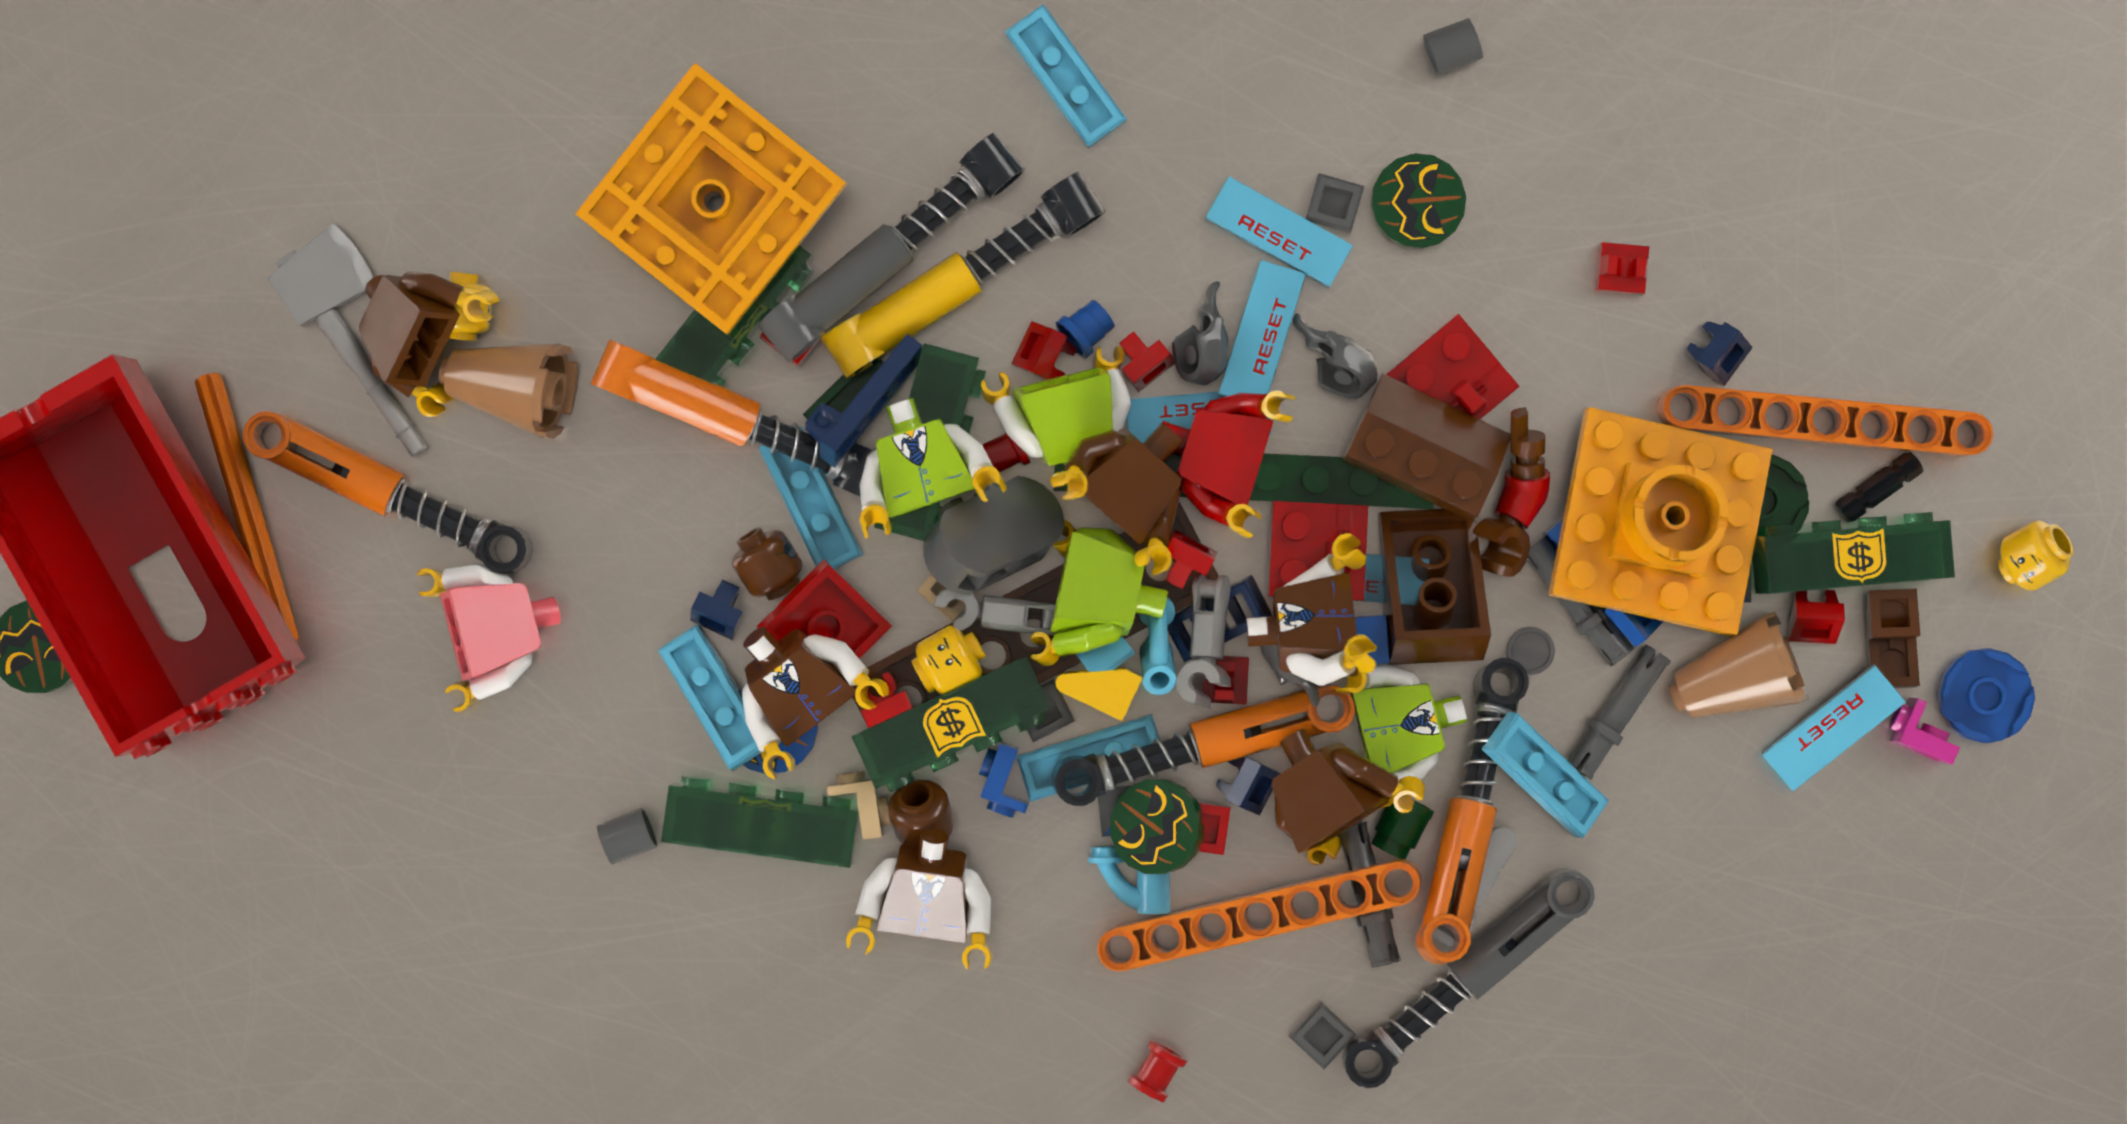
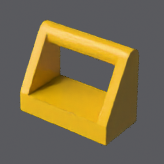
(1104, 690)

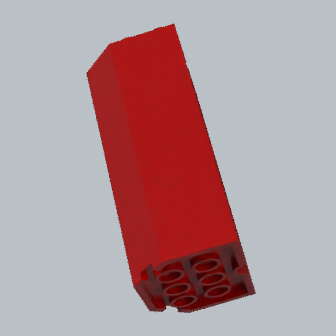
(86, 494)

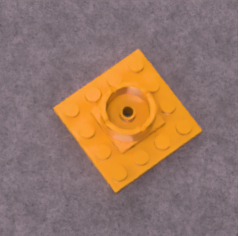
(660, 188)
(1615, 530)

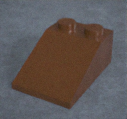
(1451, 605)

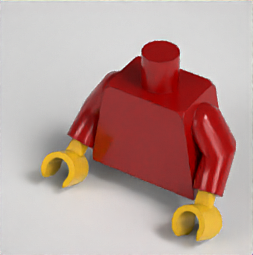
(1225, 454)

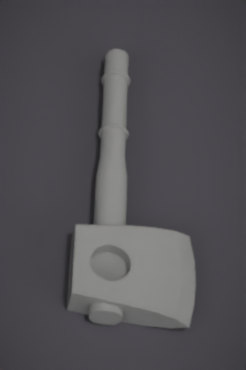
(313, 287)

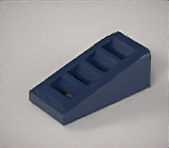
(1253, 598)

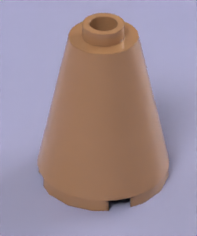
(515, 383)
(1741, 673)

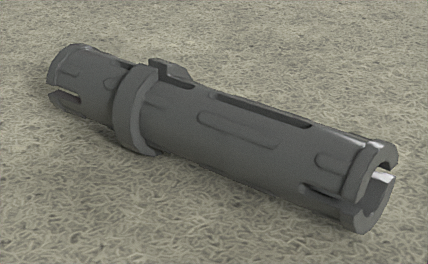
(1590, 618)
(1618, 712)
(1377, 924)

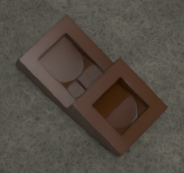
(1892, 635)

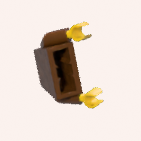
(409, 328)
(1129, 486)
(1332, 792)

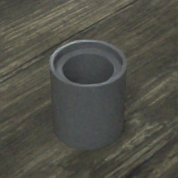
(1453, 46)
(626, 836)

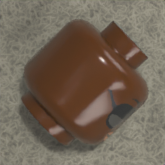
(767, 563)
(919, 808)

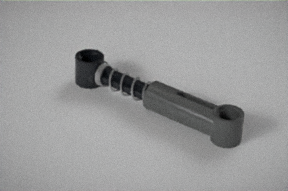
(807, 316)
(1474, 974)

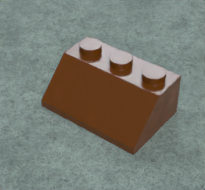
(1427, 448)

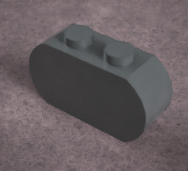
(993, 539)

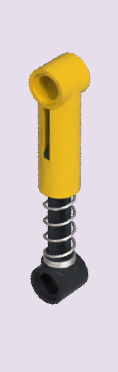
(958, 278)

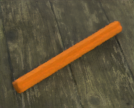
(242, 490)

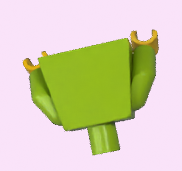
(1096, 594)

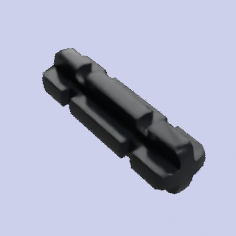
(1879, 487)

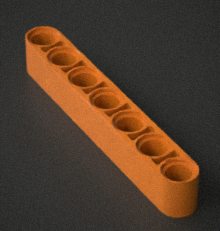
(1847, 421)
(1238, 927)

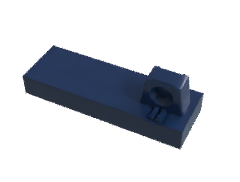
(840, 431)

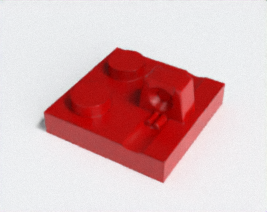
(1457, 370)
(1305, 535)
(829, 608)

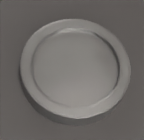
(1532, 649)

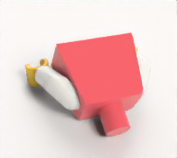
(489, 627)

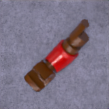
(1520, 500)

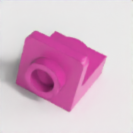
(1926, 741)

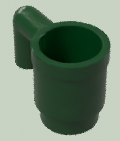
(1401, 831)

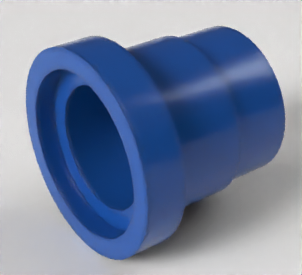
(1086, 327)

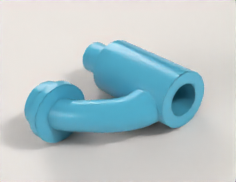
(1157, 653)
(1152, 890)

